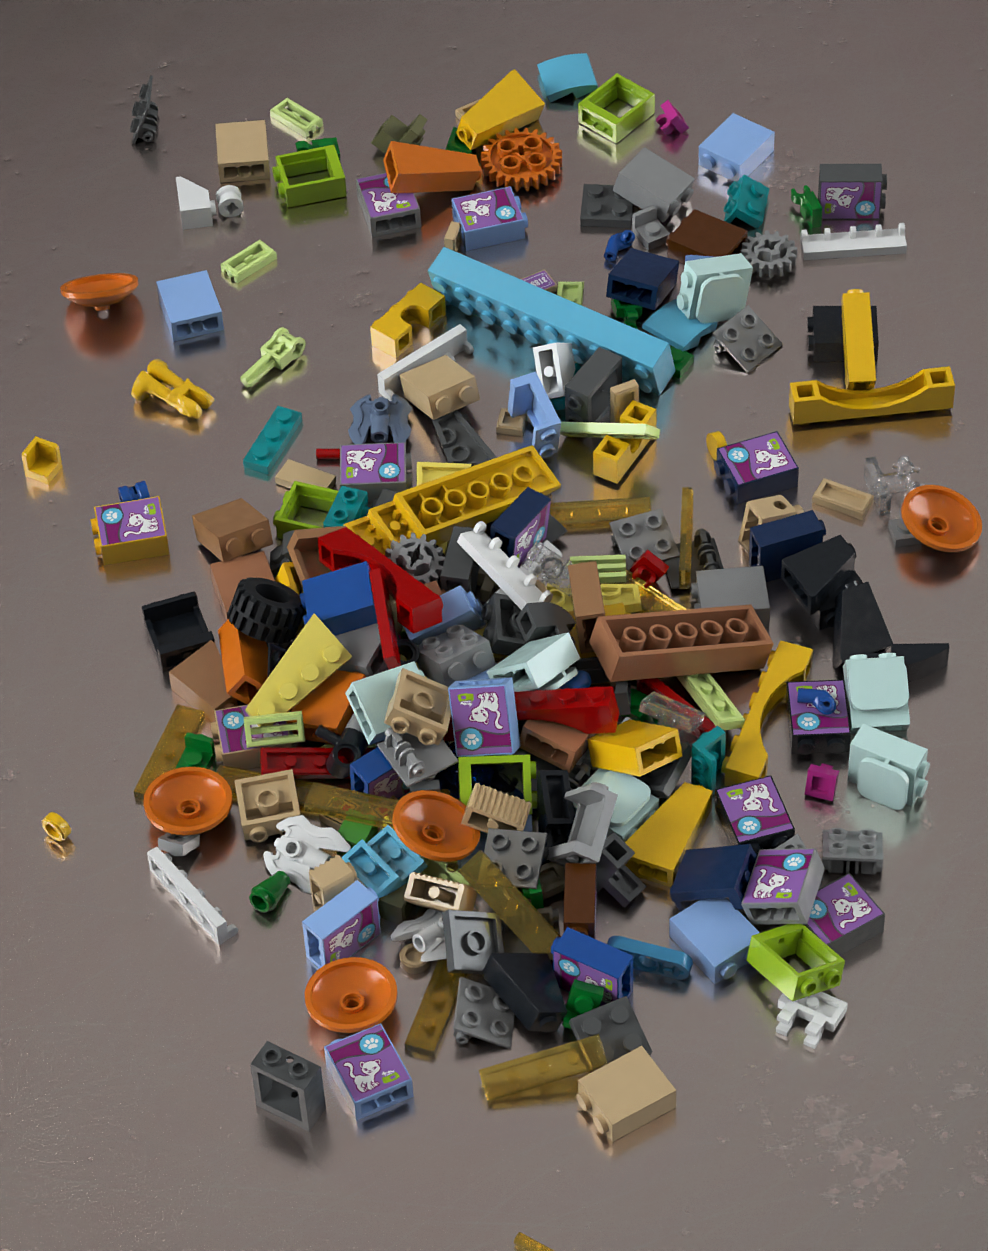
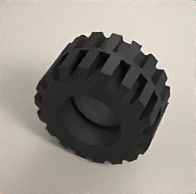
(266, 610)

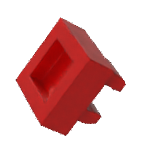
(648, 568)

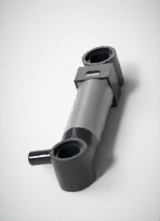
(352, 741)

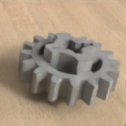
(770, 253)
(427, 567)

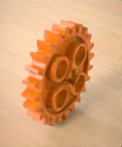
(521, 159)

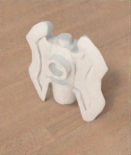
(302, 849)
(426, 934)

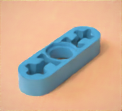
(662, 962)

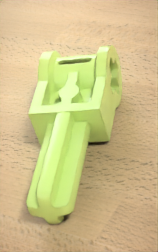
(275, 352)

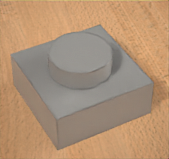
(900, 534)
(178, 844)

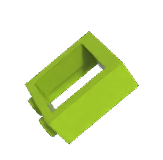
(592, 112)
(306, 162)
(301, 495)
(528, 773)
(767, 952)

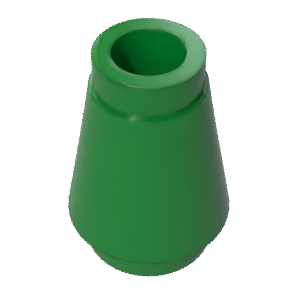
(269, 892)

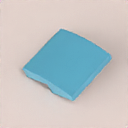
(567, 75)
(675, 328)
(384, 862)

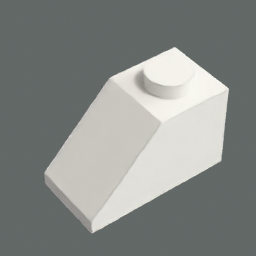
(194, 205)
(554, 367)

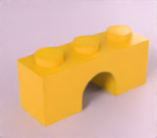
(394, 329)
(616, 455)

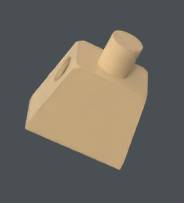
(765, 511)

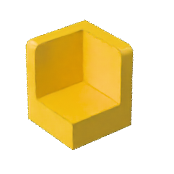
(41, 460)

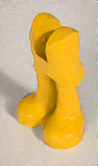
(184, 397)

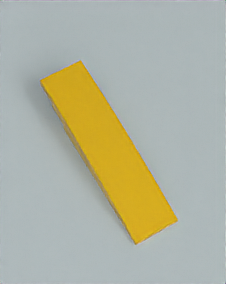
(456, 500)

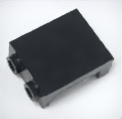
(175, 629)

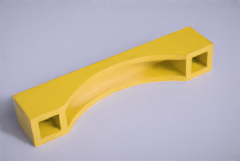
(924, 391)
(748, 754)

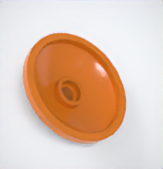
(100, 289)
(941, 518)
(187, 800)
(432, 826)
(351, 994)

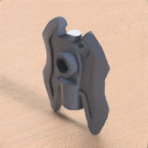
(380, 418)

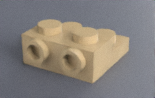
(419, 708)
(265, 803)

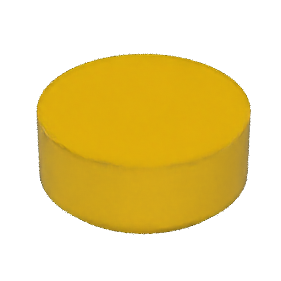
(715, 440)
(56, 826)

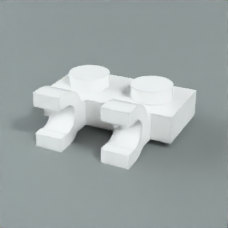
(819, 1009)

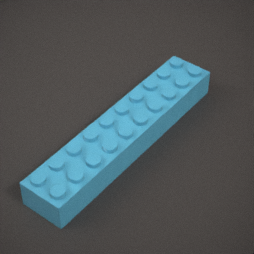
(549, 318)

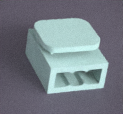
(714, 288)
(539, 664)
(877, 692)
(370, 700)
(887, 768)
(633, 804)

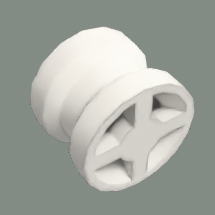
(229, 201)

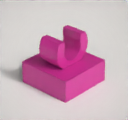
(671, 119)
(822, 781)

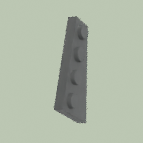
(460, 440)

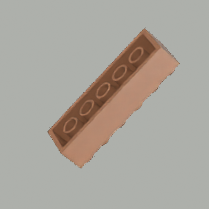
(680, 642)

